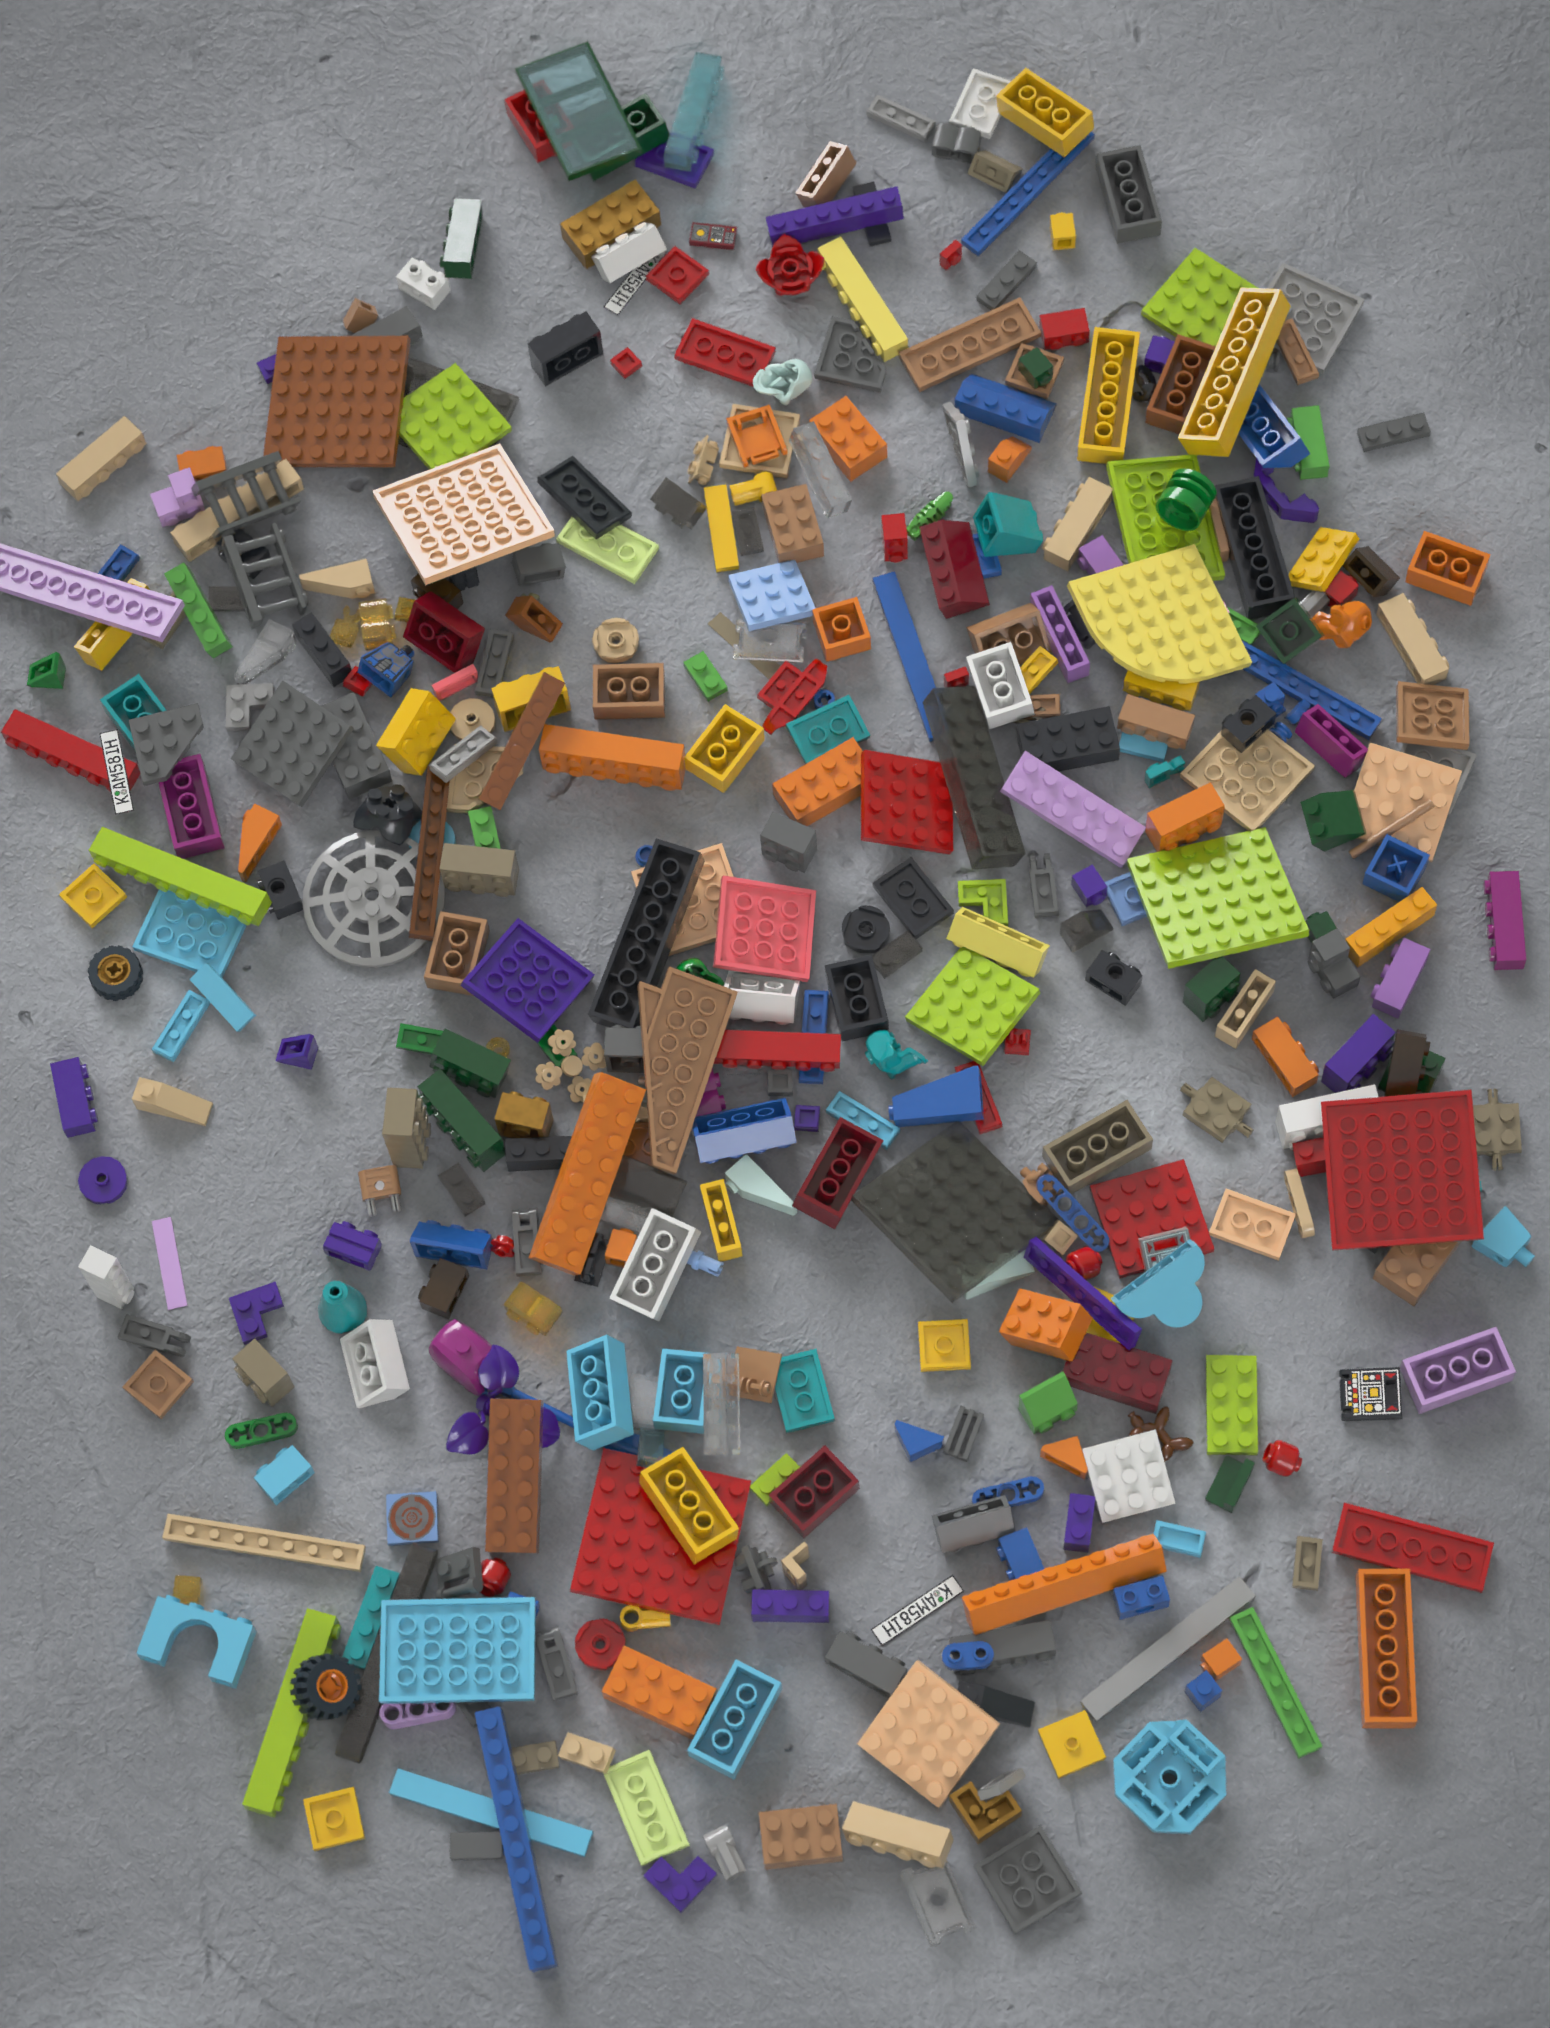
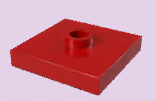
(677, 275)

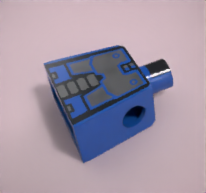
(387, 667)

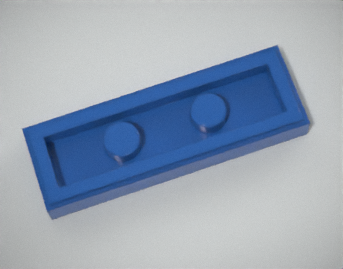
(120, 563)

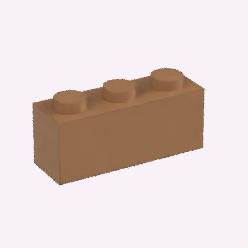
(826, 175)
(1155, 722)

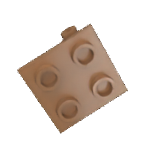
(757, 1374)

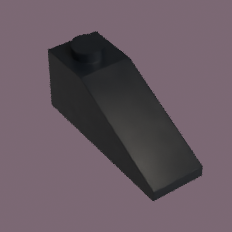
(999, 1704)

